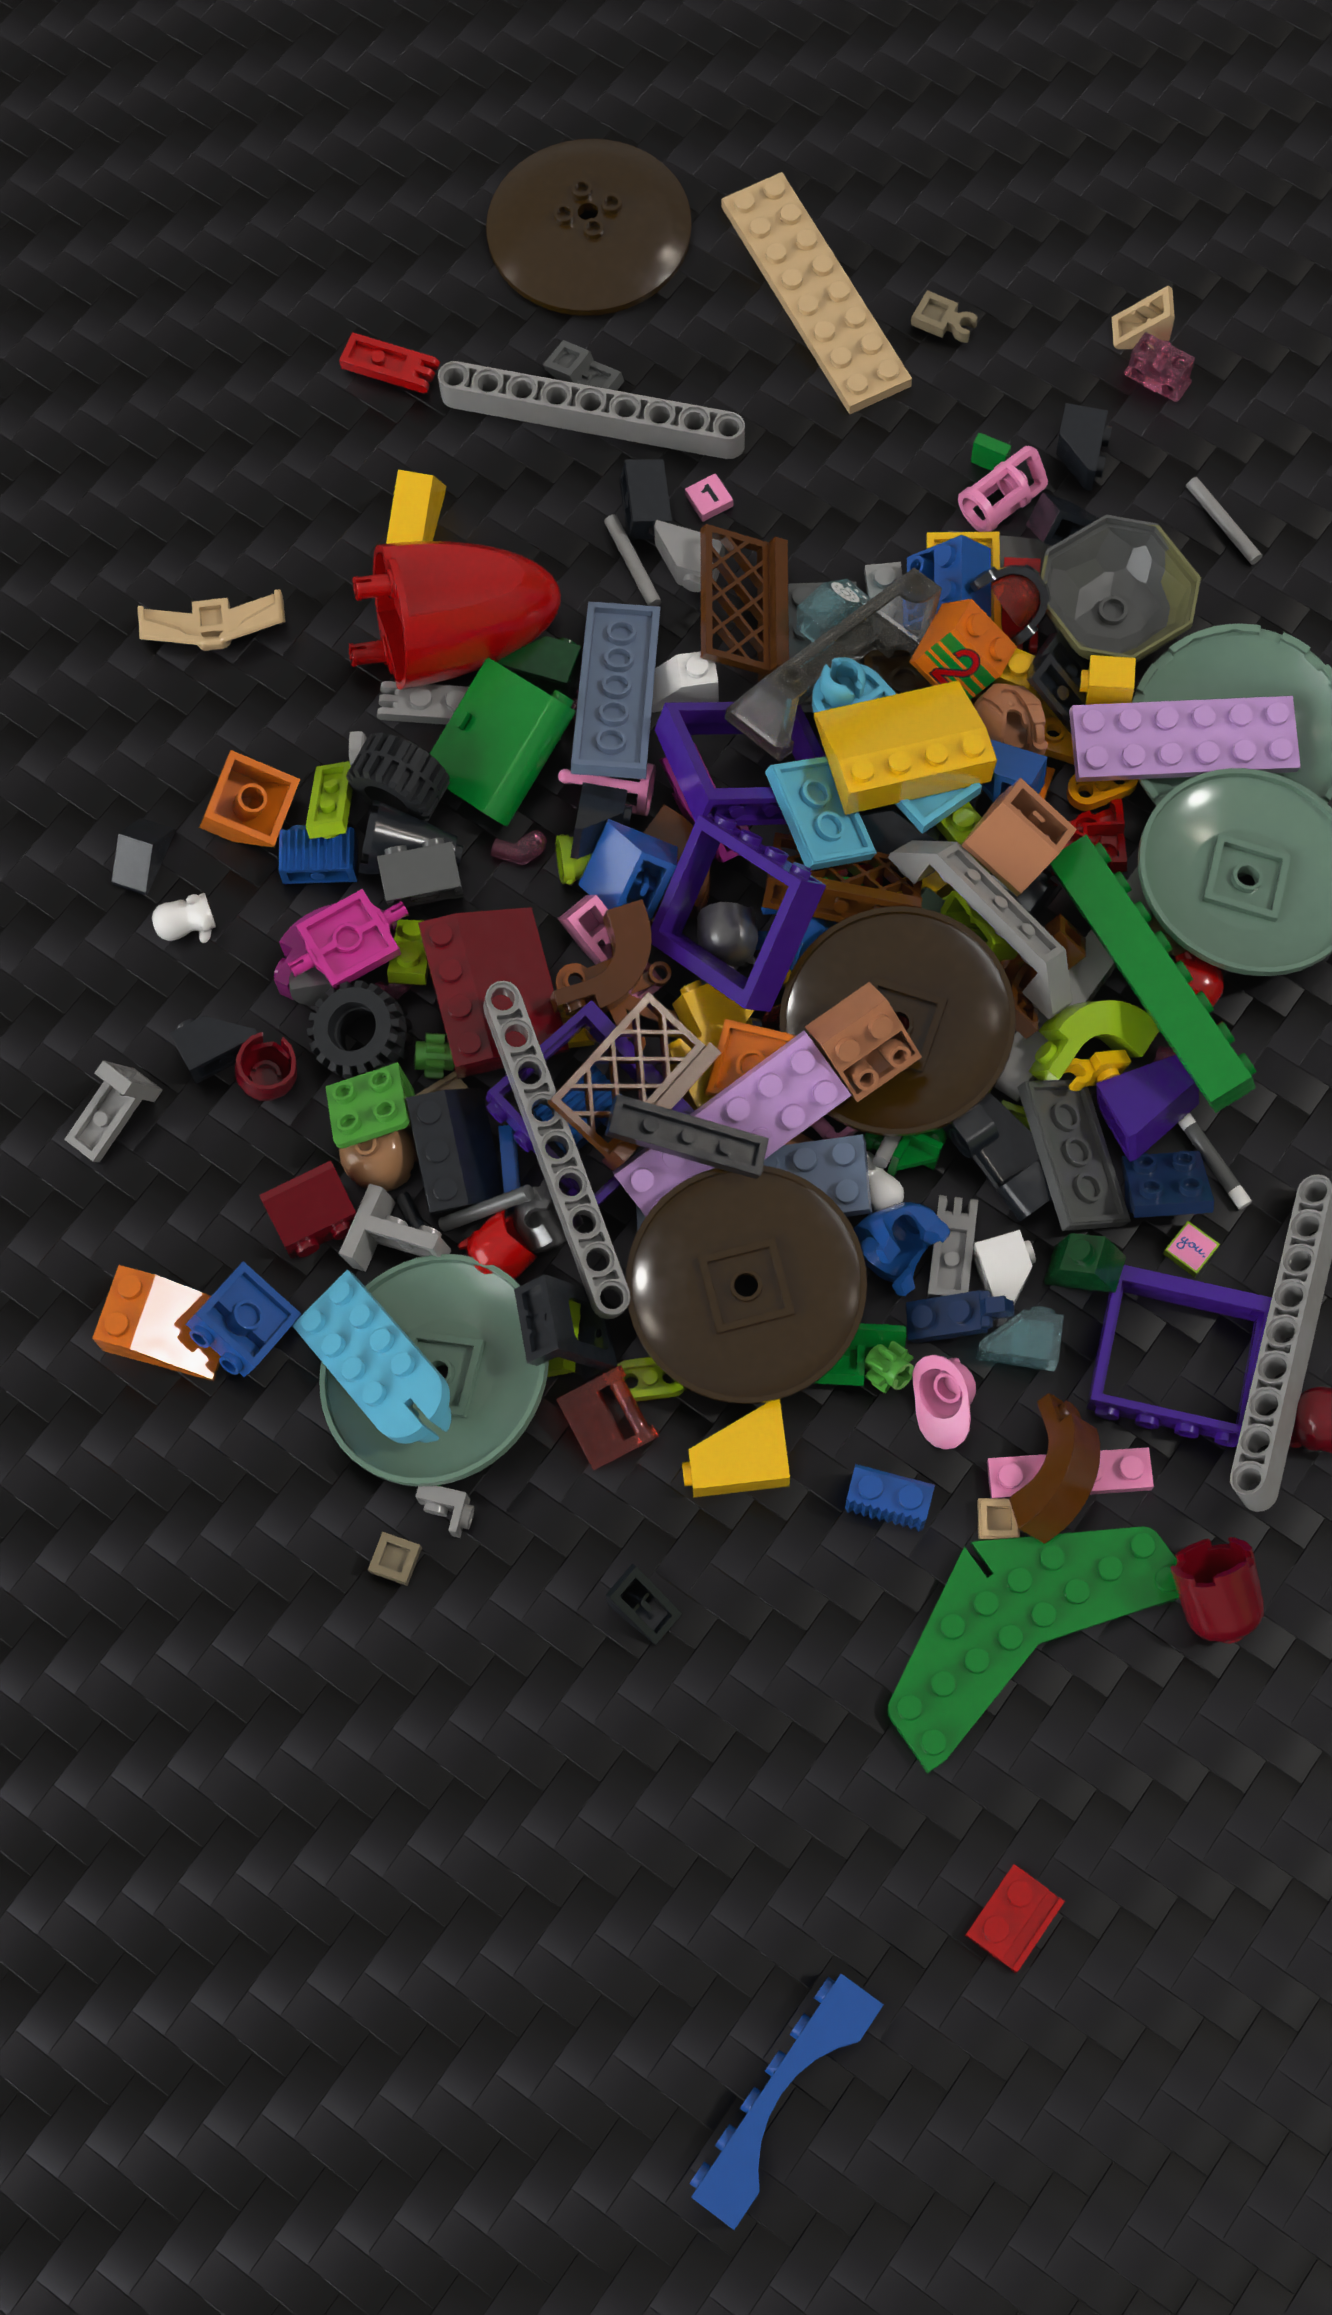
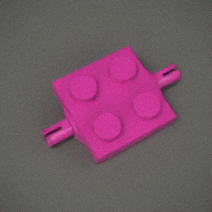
(348, 939)

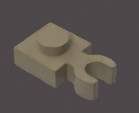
(940, 315)

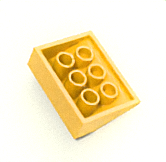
(905, 746)

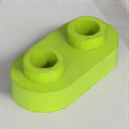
(649, 1379)

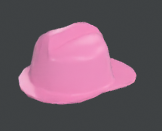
(943, 1400)

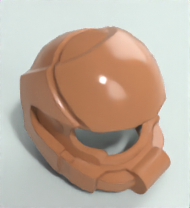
(1013, 717)

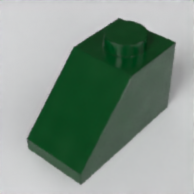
(547, 664)
(1085, 1263)

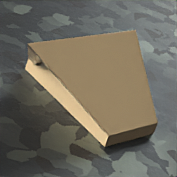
(1149, 315)

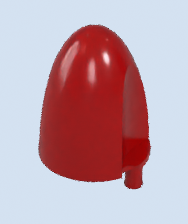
(451, 608)

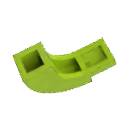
(1111, 1021)

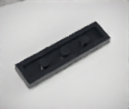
(687, 1136)

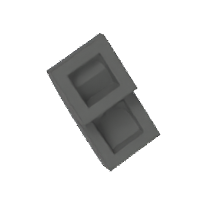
(577, 365)

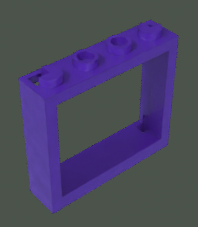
(743, 805)
(786, 931)
(599, 1027)
(1189, 1294)

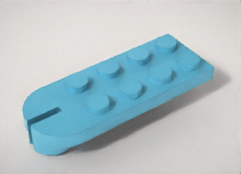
(855, 683)
(376, 1361)

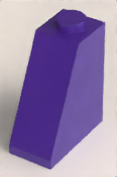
(1146, 1103)

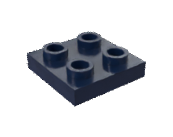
(1167, 1185)

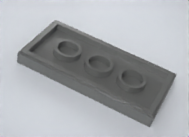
(1073, 1155)

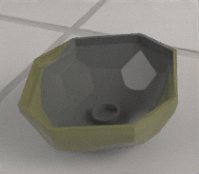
(1119, 588)

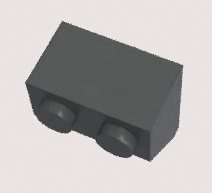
(420, 874)

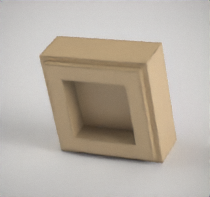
(996, 1519)

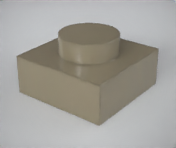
(394, 1558)

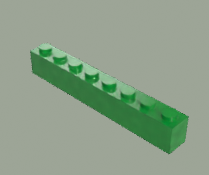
(1152, 974)

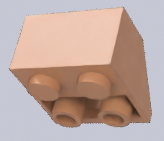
(1018, 836)
(863, 1041)

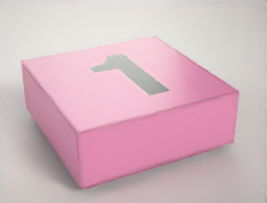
(708, 497)

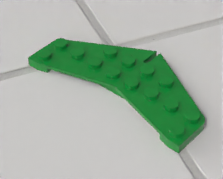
(994, 1623)

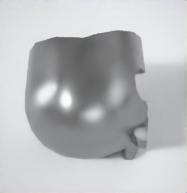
(728, 933)
(539, 1222)

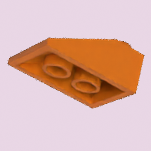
(148, 1322)

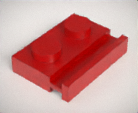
(1014, 1918)

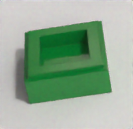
(989, 451)

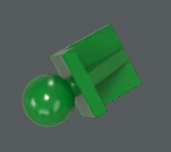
(912, 1150)

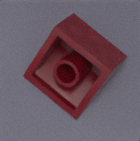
(310, 1210)

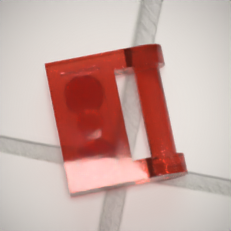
(595, 1424)

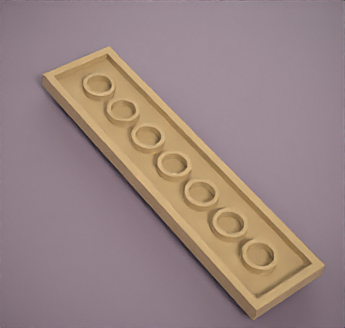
(816, 293)

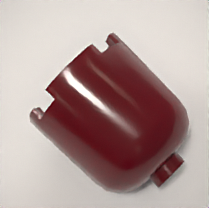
(1219, 1589)

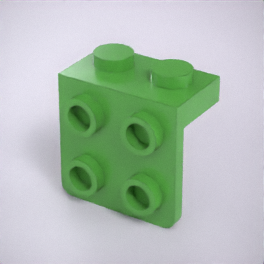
(369, 1105)

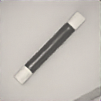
(1215, 1162)

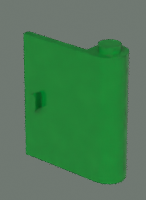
(500, 740)

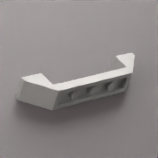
(1037, 947)

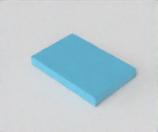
(817, 816)

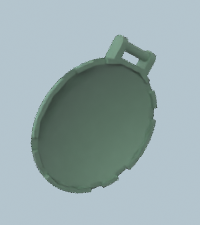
(1249, 664)

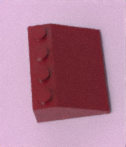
(467, 957)

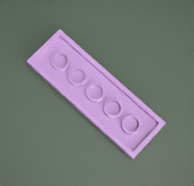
(1183, 738)
(770, 1100)

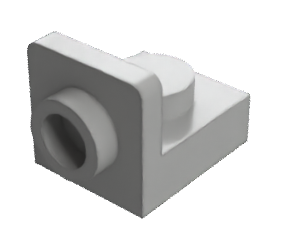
(440, 1500)

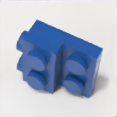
(242, 1320)

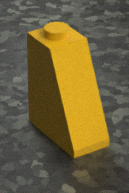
(415, 507)
(741, 1456)

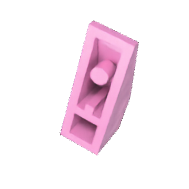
(587, 929)

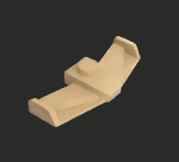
(212, 621)

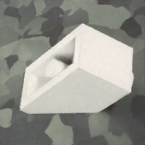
(685, 680)
(1004, 1265)

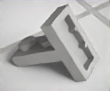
(110, 1109)
(375, 1226)

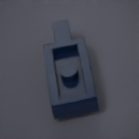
(955, 1315)

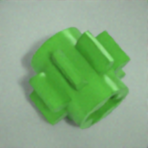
(433, 1056)
(889, 1366)

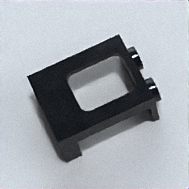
(550, 1331)

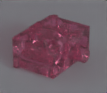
(1160, 367)

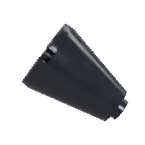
(395, 828)

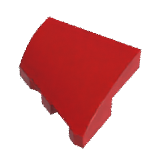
(1107, 829)

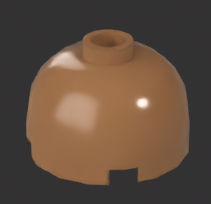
(381, 1161)

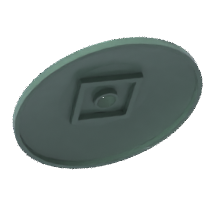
(1232, 826)
(476, 1332)

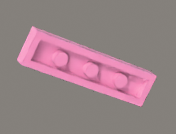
(1118, 1472)

